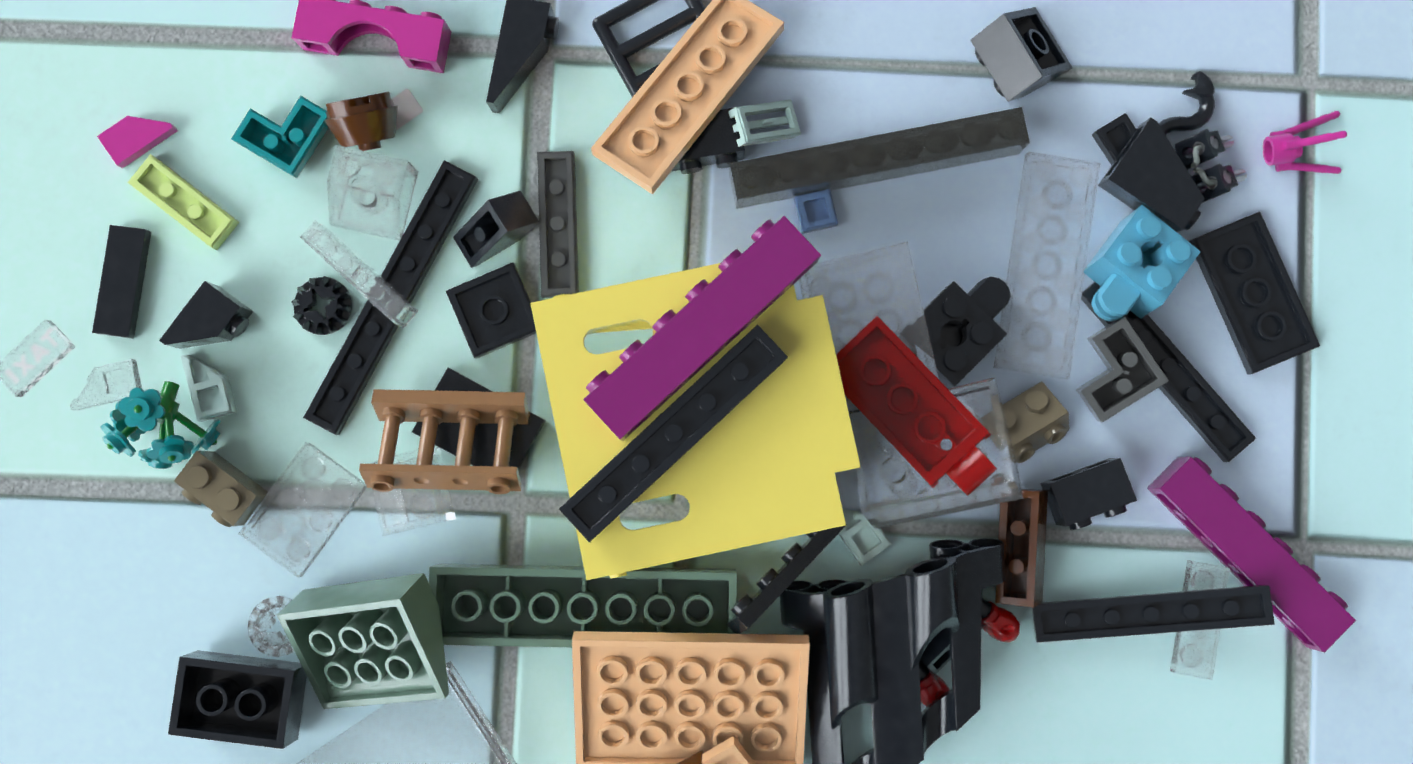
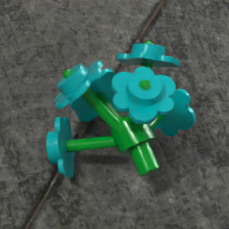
(141, 413)

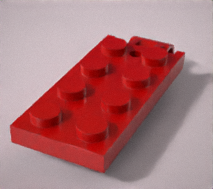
(913, 408)

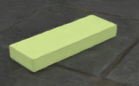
(183, 202)

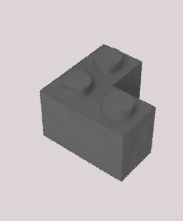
(1129, 371)

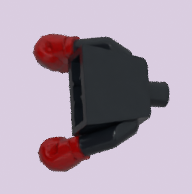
(995, 620)

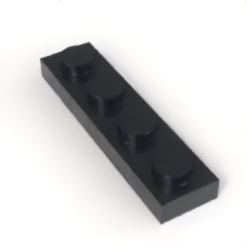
(774, 583)

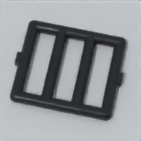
(620, 53)

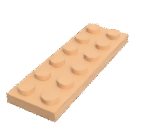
(687, 91)

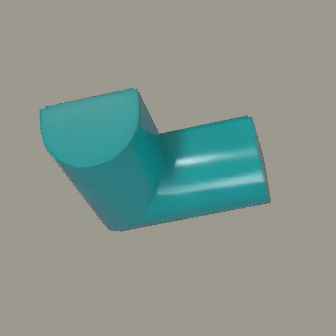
(285, 145)

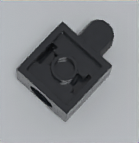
(964, 327)

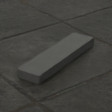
(557, 223)

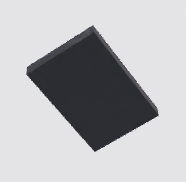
(485, 433)

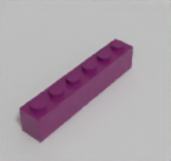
(702, 327)
(1251, 552)

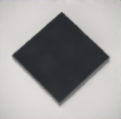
(493, 310)

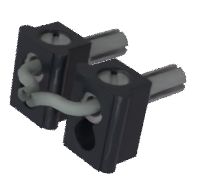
(1202, 148)

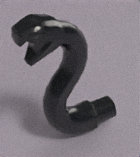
(1203, 93)

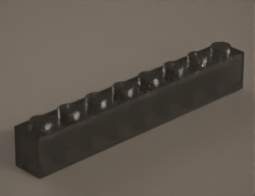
(878, 157)

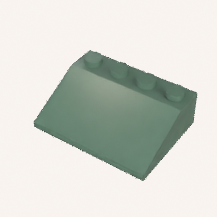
(369, 641)

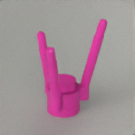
(1283, 148)

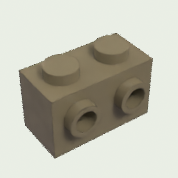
(220, 487)

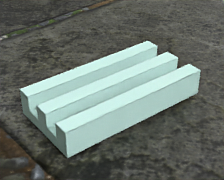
(744, 127)

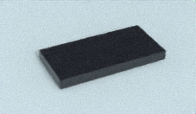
(1254, 293)

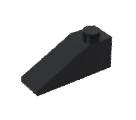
(520, 47)

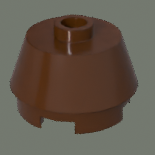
(363, 120)

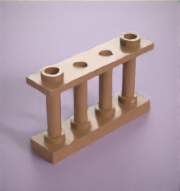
(433, 408)

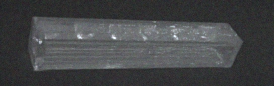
(359, 274)

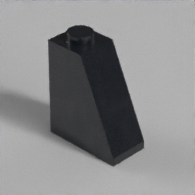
(1154, 176)

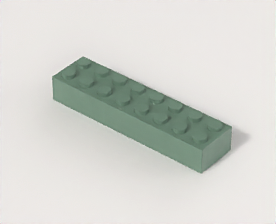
(551, 602)

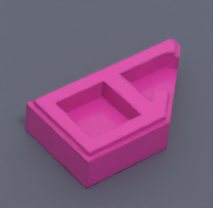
(133, 138)

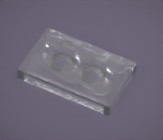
(303, 509)

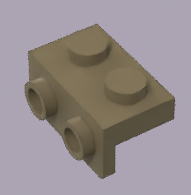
(1035, 420)

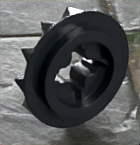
(336, 312)

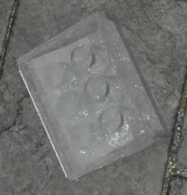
(870, 286)
(897, 494)

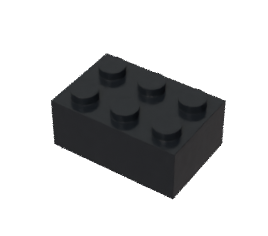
(238, 699)

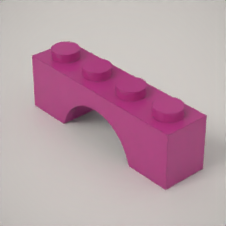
(331, 25)

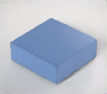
(815, 211)

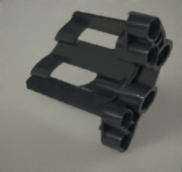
(870, 646)

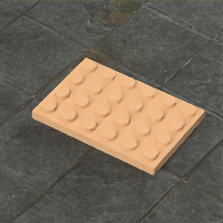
(687, 692)

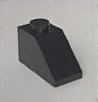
(495, 227)
(208, 319)

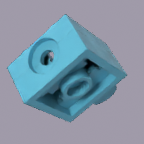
(1137, 270)

